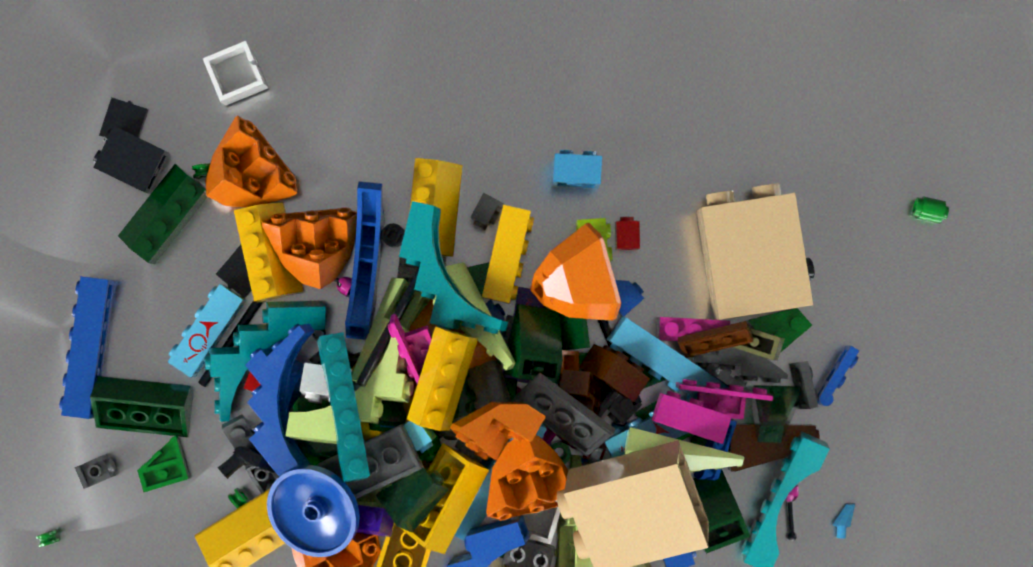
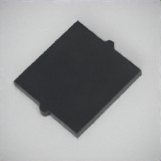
(124, 116)
(235, 273)

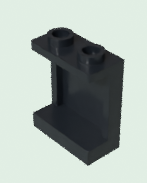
(129, 159)

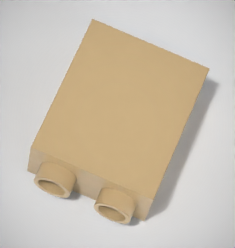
(753, 253)
(635, 508)

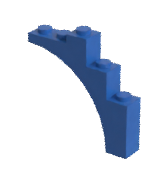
(366, 260)
(270, 401)
(491, 542)

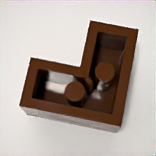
(615, 371)
(582, 387)

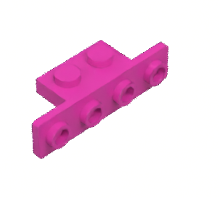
(412, 345)
(731, 398)

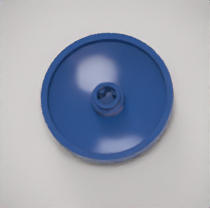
(313, 511)

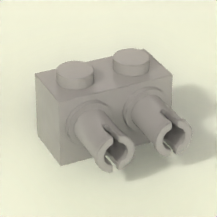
(530, 555)

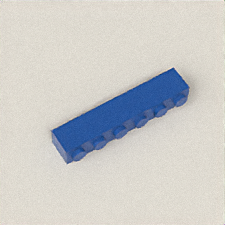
(87, 345)

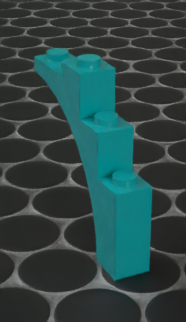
(422, 245)
(230, 362)

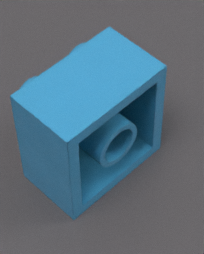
(577, 170)

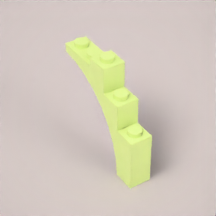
(385, 383)

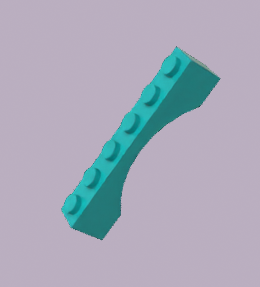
(344, 407)
(805, 458)

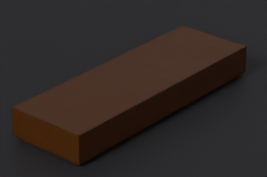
(715, 339)

